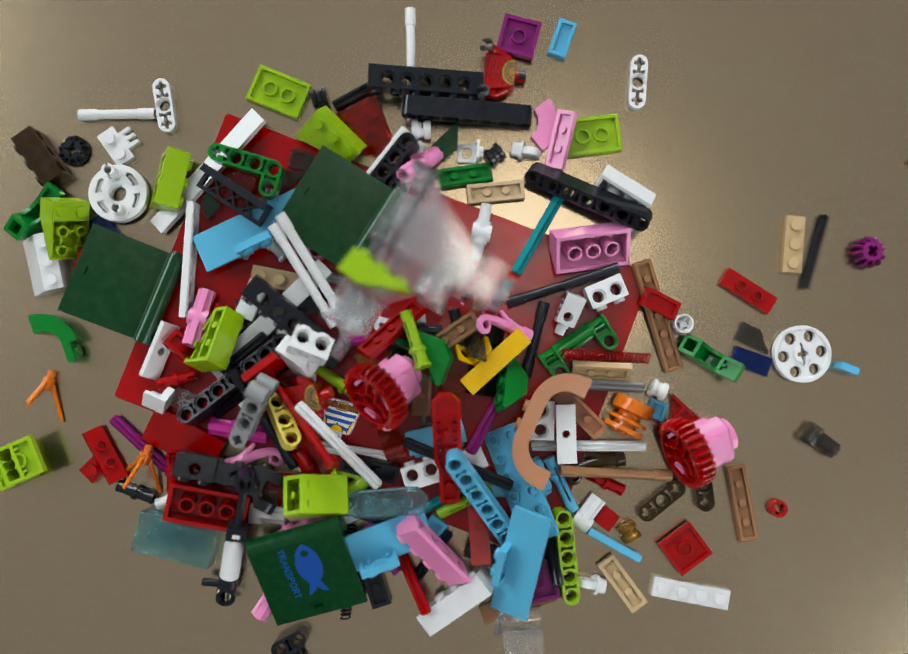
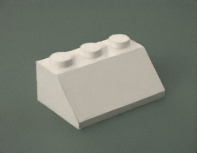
(622, 185)
(45, 274)

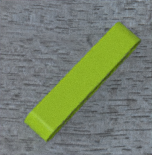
(570, 562)

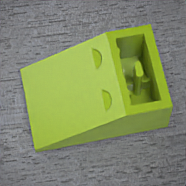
(64, 225)
(362, 269)
(314, 496)

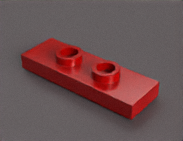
(747, 291)
(105, 454)
(478, 538)

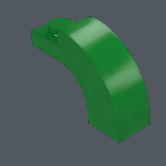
(28, 221)
(62, 328)
(710, 359)

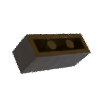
(39, 156)

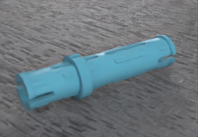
(561, 485)

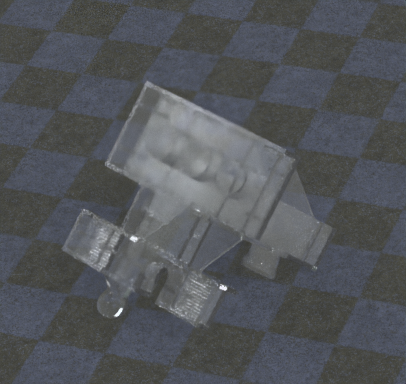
(430, 250)

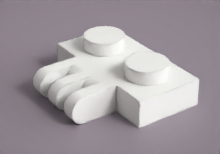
(119, 144)

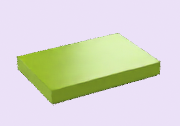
(279, 92)
(596, 136)

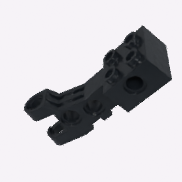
(216, 470)

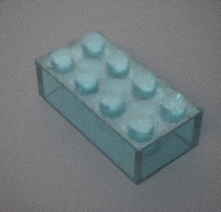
(175, 541)

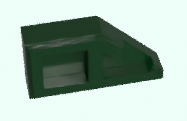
(448, 141)

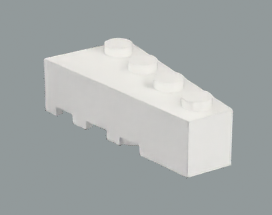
(457, 600)

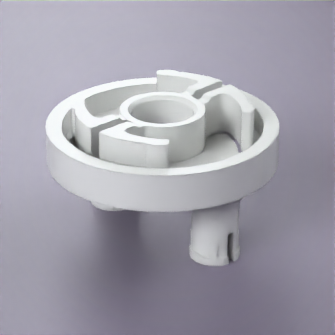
(114, 178)

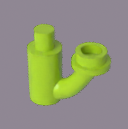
(357, 484)

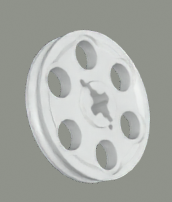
(798, 345)

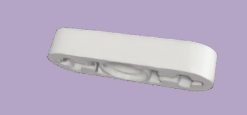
(632, 90)
(168, 92)

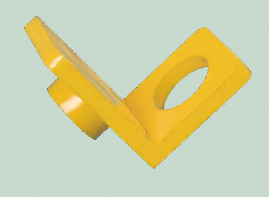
(469, 360)

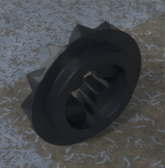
(78, 157)

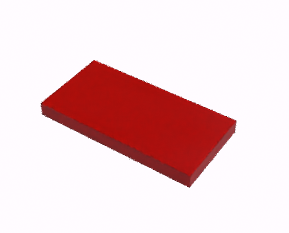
(172, 436)

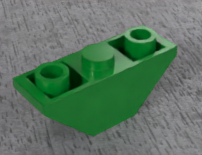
(439, 355)
(511, 385)

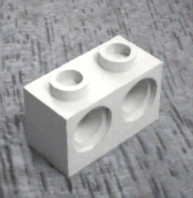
(603, 288)
(309, 350)
(548, 422)
(424, 478)

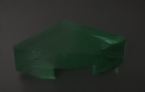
(209, 206)

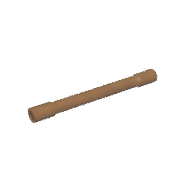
(575, 471)

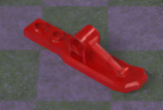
(446, 435)

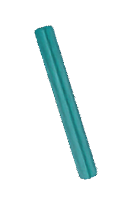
(537, 235)

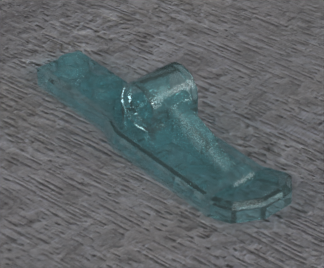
(386, 502)

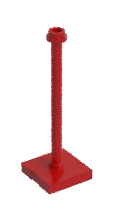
(272, 365)

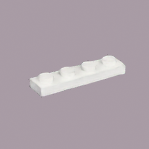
(690, 592)

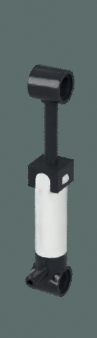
(234, 543)

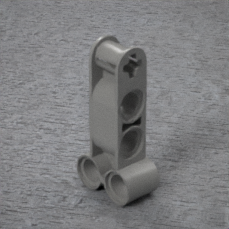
(257, 393)

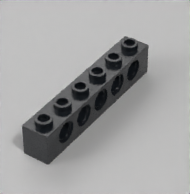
(415, 75)
(291, 311)

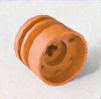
(629, 416)

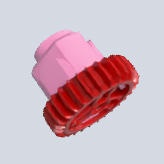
(383, 390)
(697, 448)

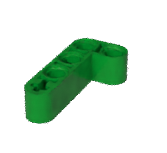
(246, 164)

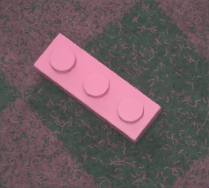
(561, 139)

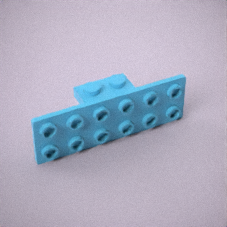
(238, 236)
(522, 493)
(377, 547)
(519, 563)

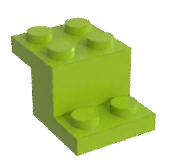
(20, 462)

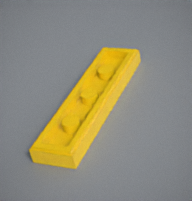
(496, 361)

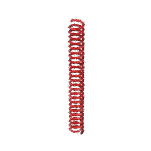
(575, 355)

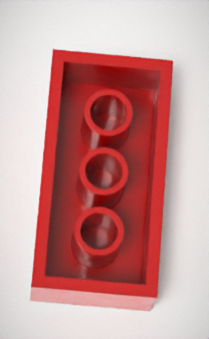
(202, 504)

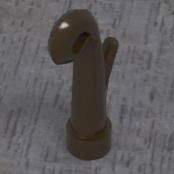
(599, 460)

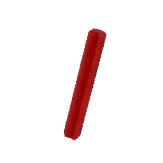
(414, 585)

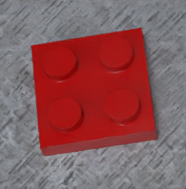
(684, 548)

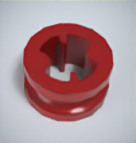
(771, 508)

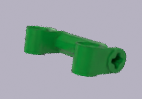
(575, 340)

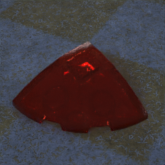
(369, 124)

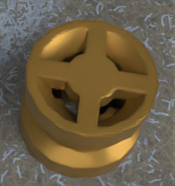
(629, 532)

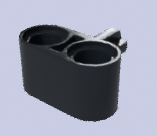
(288, 639)

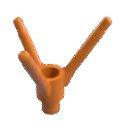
(47, 384)
(145, 460)

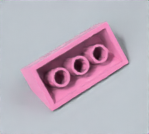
(589, 247)
(433, 550)

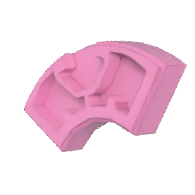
(546, 118)

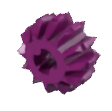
(868, 252)

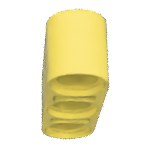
(283, 431)

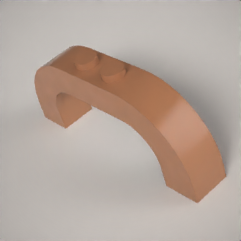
(562, 383)

